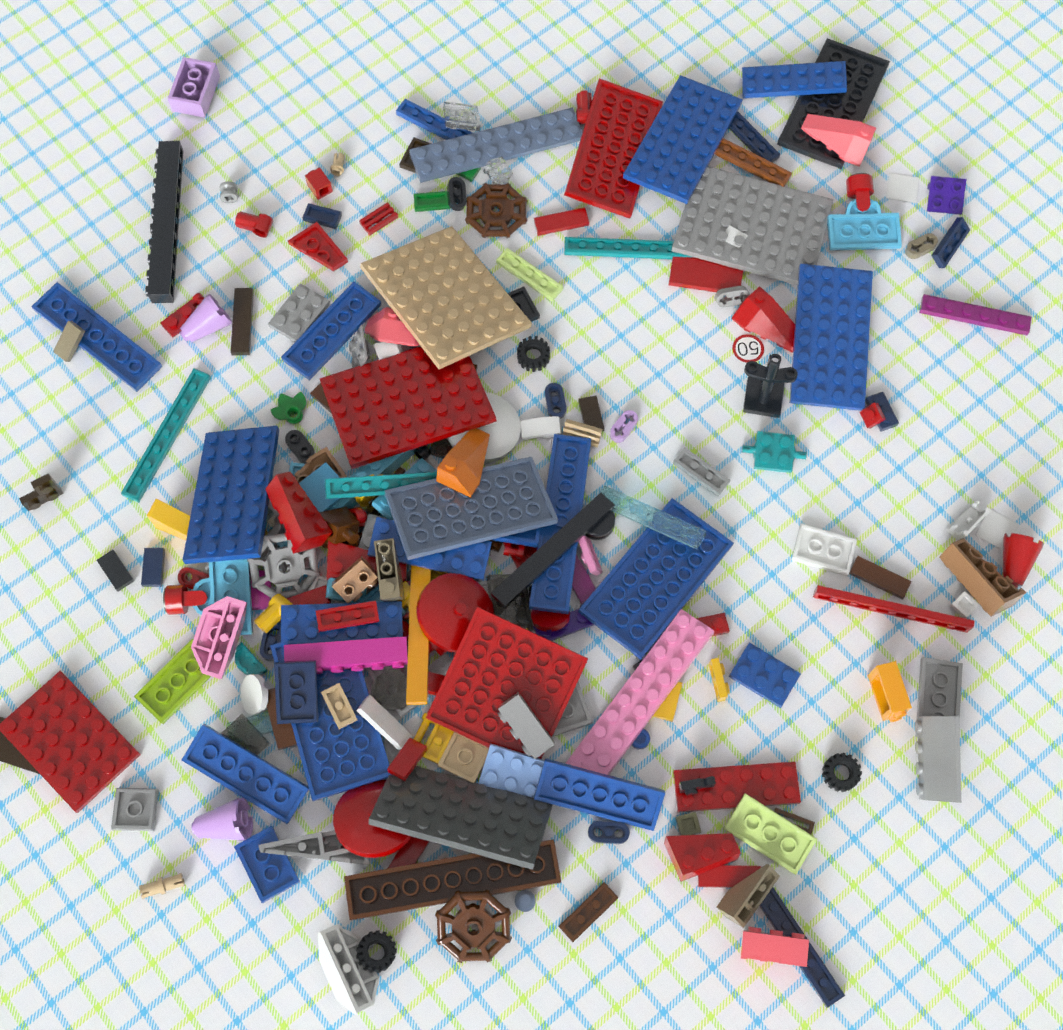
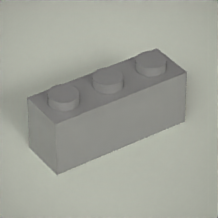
(525, 726)

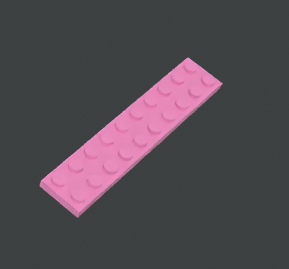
(642, 695)

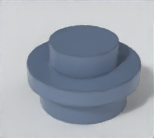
(525, 900)

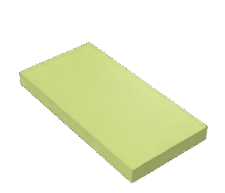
(770, 833)

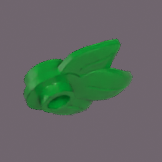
(290, 406)

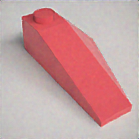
(845, 137)

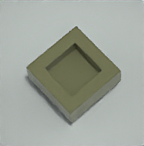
(688, 824)

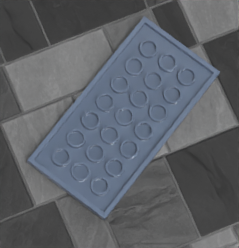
(441, 519)

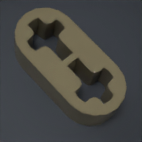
(919, 243)

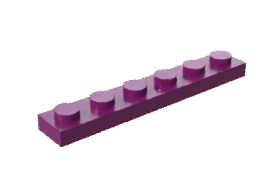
(975, 314)

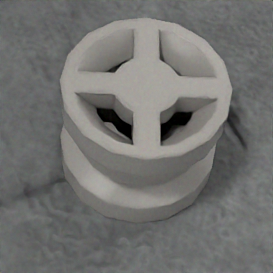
(228, 192)

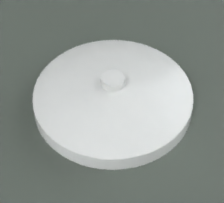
(503, 433)

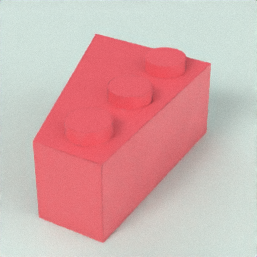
(775, 947)

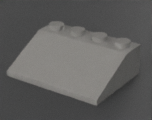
(938, 758)

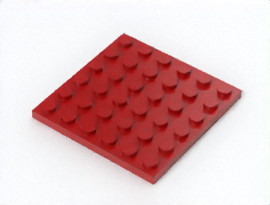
(493, 666)

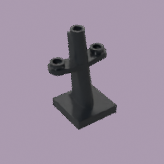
(766, 387)

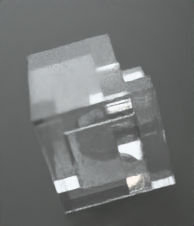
(498, 171)

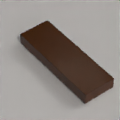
(880, 577)
(283, 732)
(588, 912)

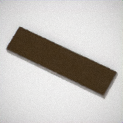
(242, 321)

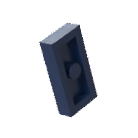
(891, 420)

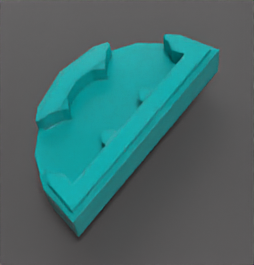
(247, 661)

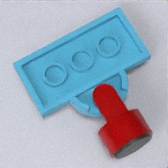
(863, 223)
(225, 579)

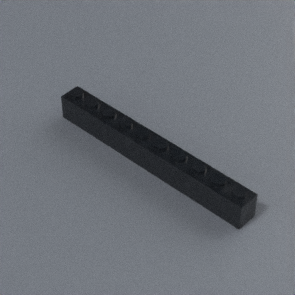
(165, 222)

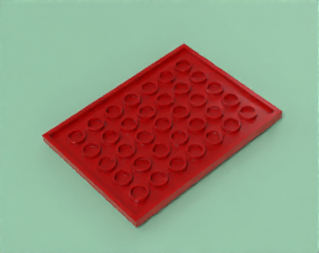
(404, 404)

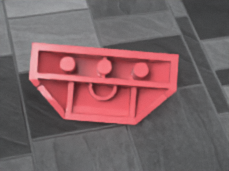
(388, 328)

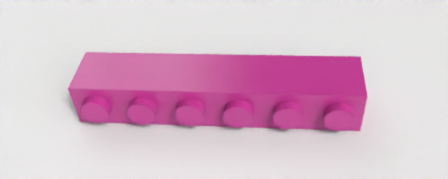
(351, 654)

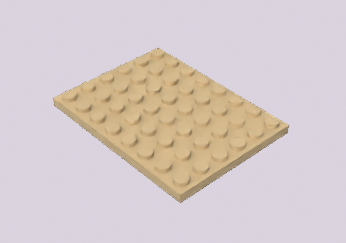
(445, 296)

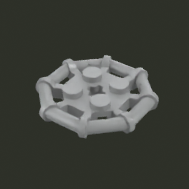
(277, 576)

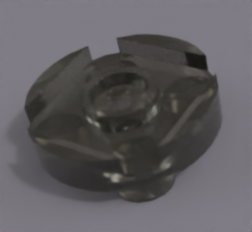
(385, 680)

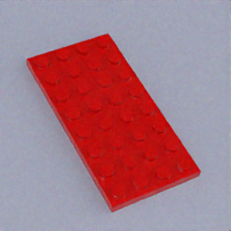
(607, 145)

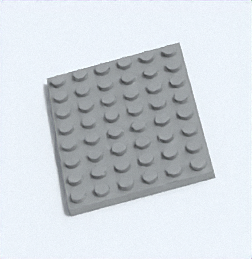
(781, 225)

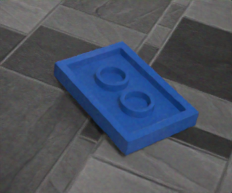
(764, 675)
(267, 872)

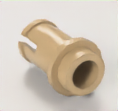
(337, 167)

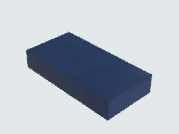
(322, 215)
(153, 567)

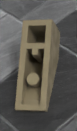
(746, 896)

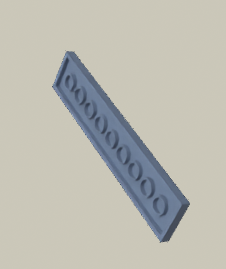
(508, 141)

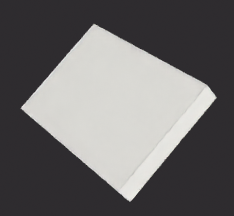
(824, 549)

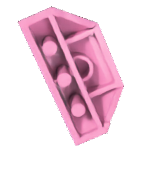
(218, 635)

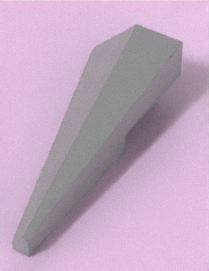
(314, 846)

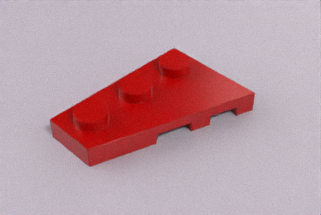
(319, 246)

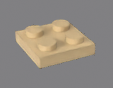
(463, 758)

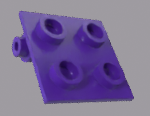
(946, 195)

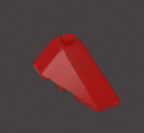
(766, 318)

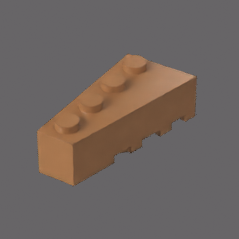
(981, 578)

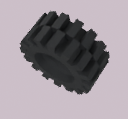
(536, 344)
(833, 781)
(389, 951)

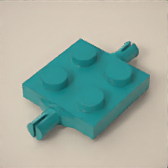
(774, 452)

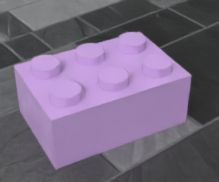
(194, 87)

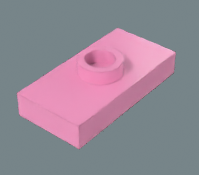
(589, 556)

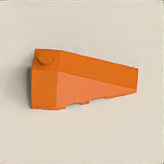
(464, 463)

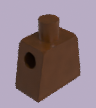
(343, 525)

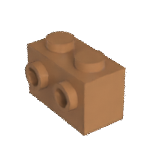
(355, 580)

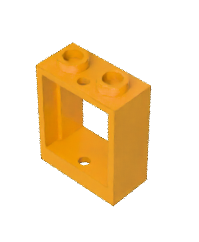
(889, 691)

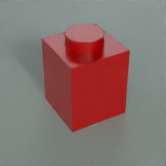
(318, 183)

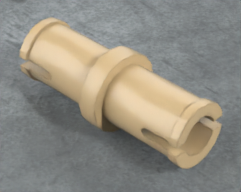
(162, 885)

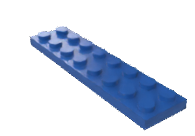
(100, 337)

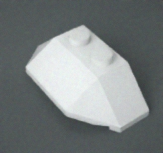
(348, 980)

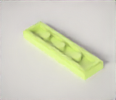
(529, 274)

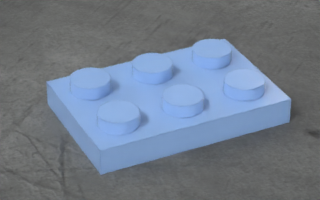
(511, 771)

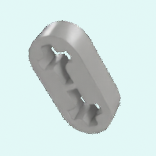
(731, 296)

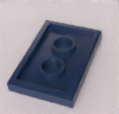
(296, 692)

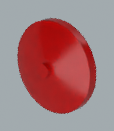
(448, 607)
(352, 825)

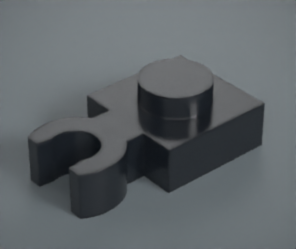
(692, 786)

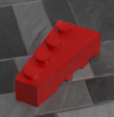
(298, 514)
(342, 556)

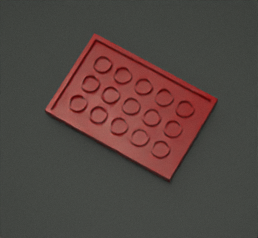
(68, 741)

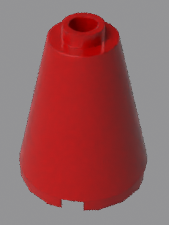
(1019, 557)

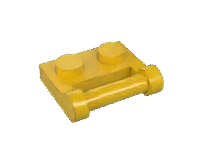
(437, 740)

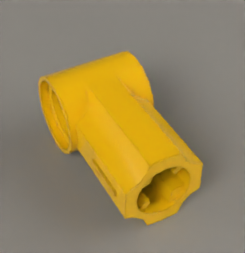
(271, 614)

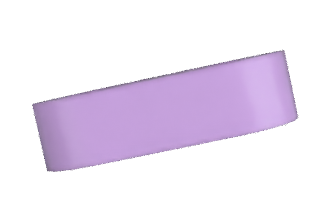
(627, 429)

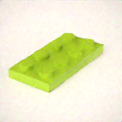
(172, 685)

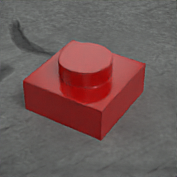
(872, 415)

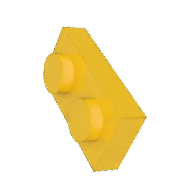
(717, 671)

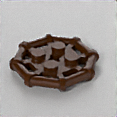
(500, 218)
(473, 914)

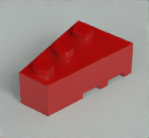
(700, 853)

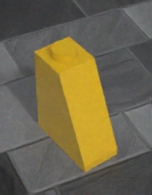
(169, 519)

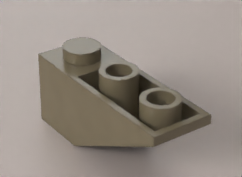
(388, 571)

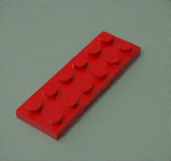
(767, 783)

